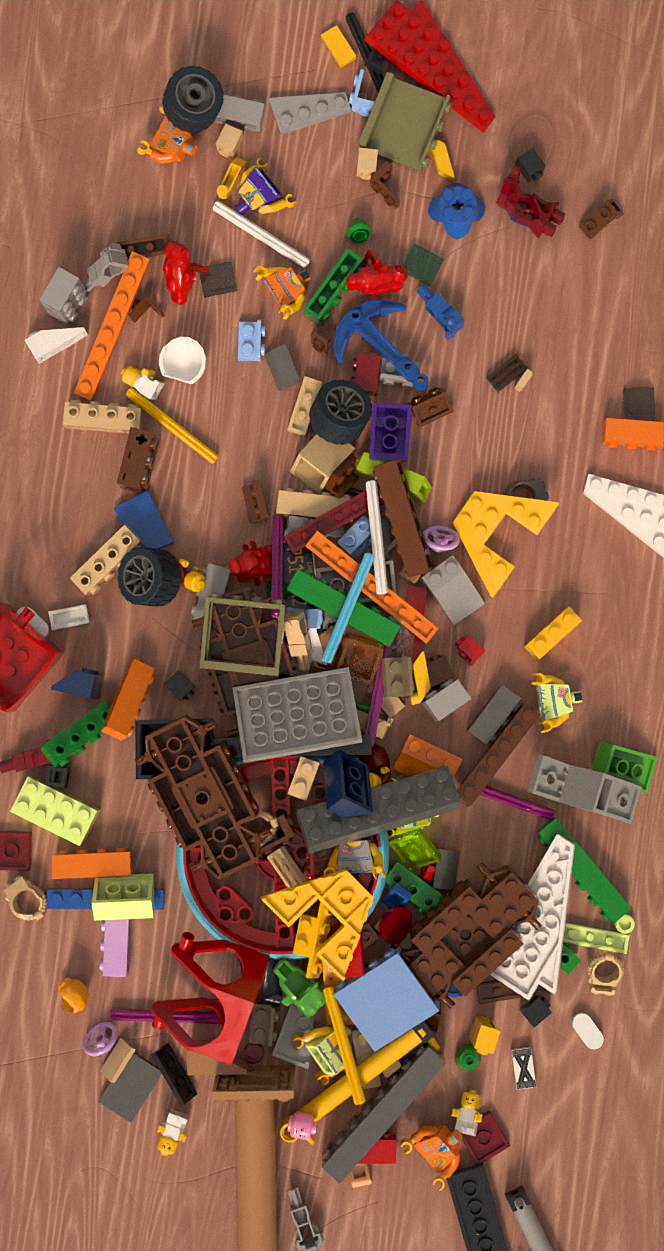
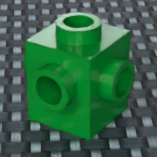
(570, 960)

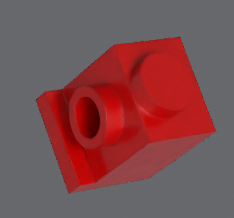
(469, 649)

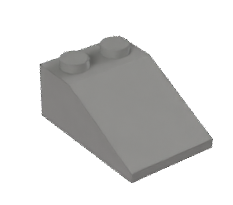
(452, 590)

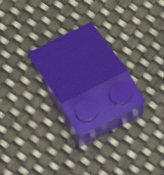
(390, 432)

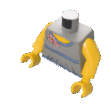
(356, 857)

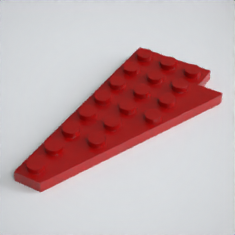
(424, 53)

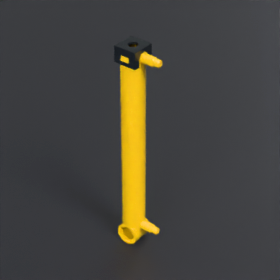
(367, 1071)

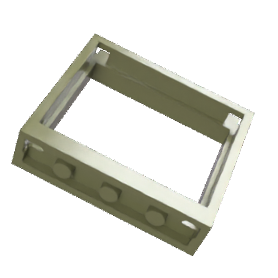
(238, 600)

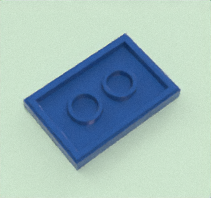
(144, 520)

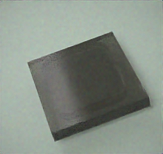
(218, 280)
(639, 403)

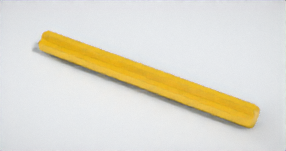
(171, 425)
(344, 1046)

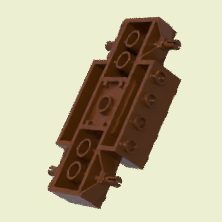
(244, 640)
(194, 769)
(488, 914)

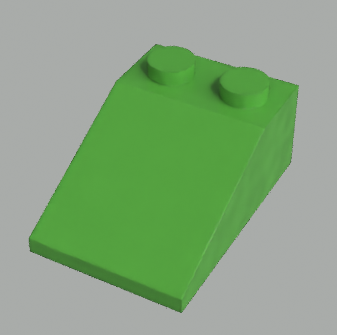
(625, 764)

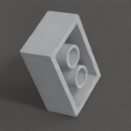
(64, 297)
(446, 700)

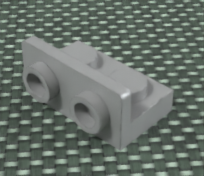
(390, 376)

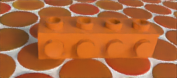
(128, 699)
(92, 864)

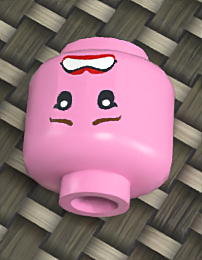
(301, 1125)

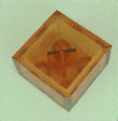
(361, 657)

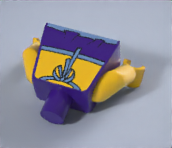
(260, 192)

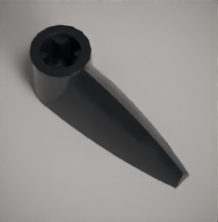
(271, 991)

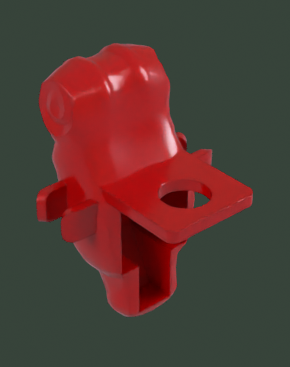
(179, 272)
(376, 277)
(252, 563)

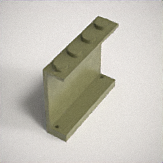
(405, 123)

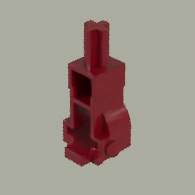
(24, 761)

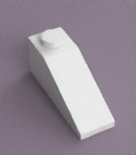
(50, 342)

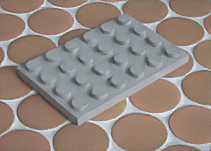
(296, 715)

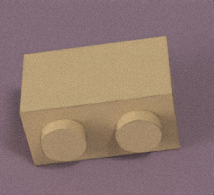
(303, 778)

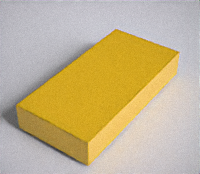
(338, 46)

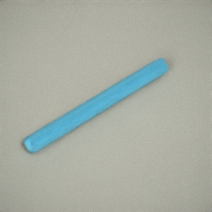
(348, 607)

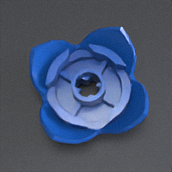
(456, 222)

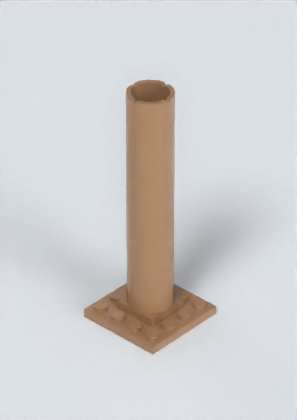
(256, 1148)

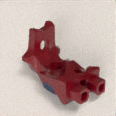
(538, 211)

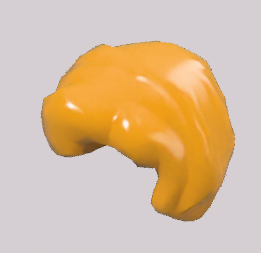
(74, 995)

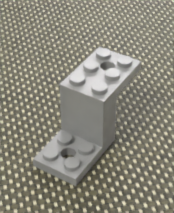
(584, 789)

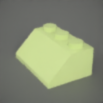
(123, 897)

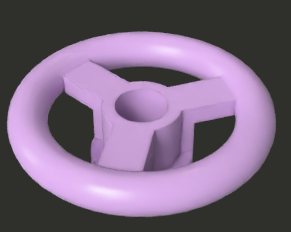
(441, 540)
(102, 1040)

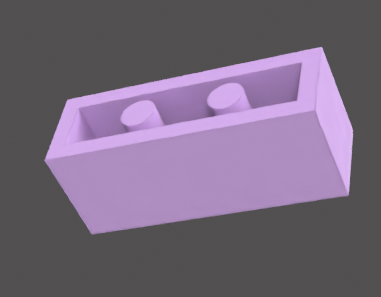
(115, 947)

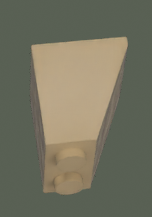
(318, 462)

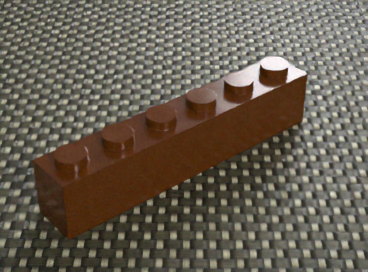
(403, 518)
(497, 754)

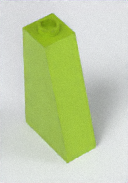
(418, 484)

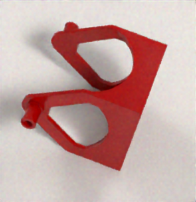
(24, 657)
(232, 1003)

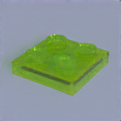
(415, 849)

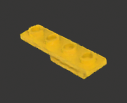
(310, 935)

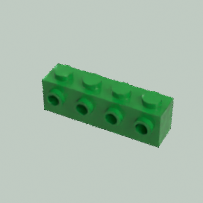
(332, 288)
(76, 736)
(422, 893)

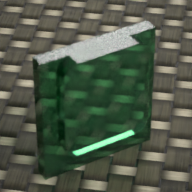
(422, 264)

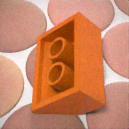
(420, 756)

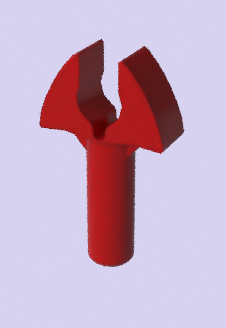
(428, 870)

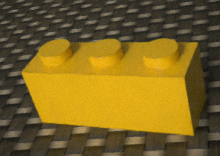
(552, 633)
(484, 1034)

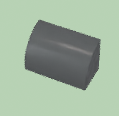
(282, 367)
(446, 869)

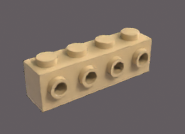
(101, 417)
(105, 561)

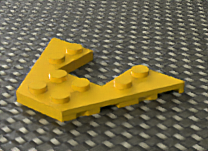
(480, 519)
(343, 897)

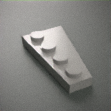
(306, 110)
(294, 1023)

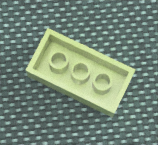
(55, 810)

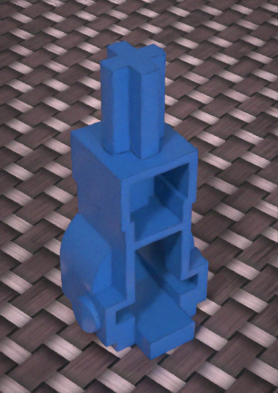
(442, 312)

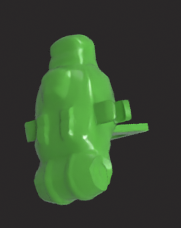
(298, 988)

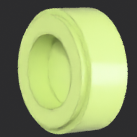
(625, 924)

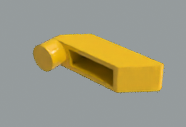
(442, 161)
(231, 178)
(421, 679)

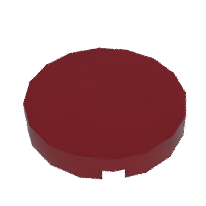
(395, 924)

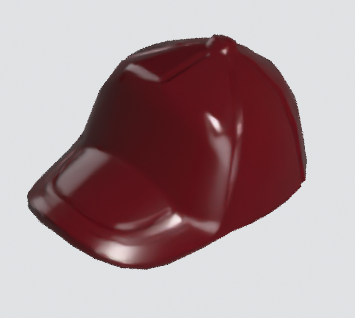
(377, 760)

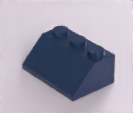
(83, 683)
(347, 785)

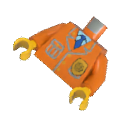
(169, 144)
(438, 1147)

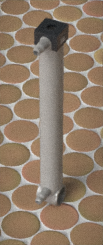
(528, 1220)

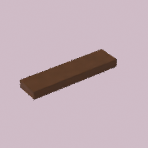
(497, 991)

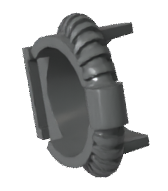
(536, 488)

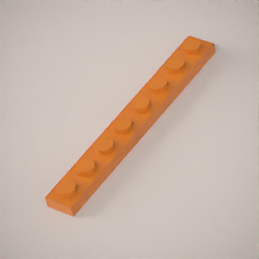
(112, 326)
(389, 602)

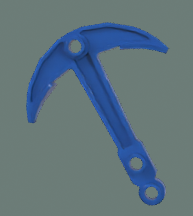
(372, 335)

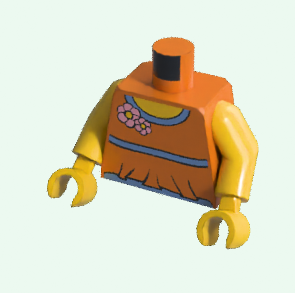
(284, 287)

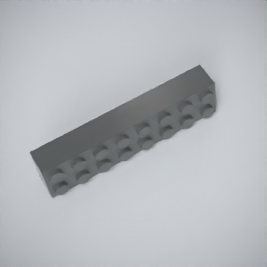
(393, 807)
(381, 1111)

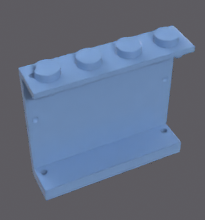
(385, 999)

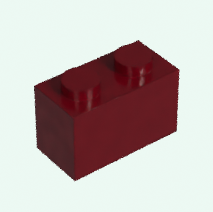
(367, 372)

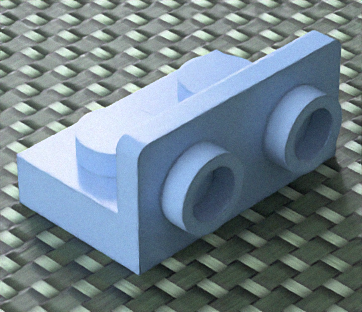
(250, 341)
(357, 538)

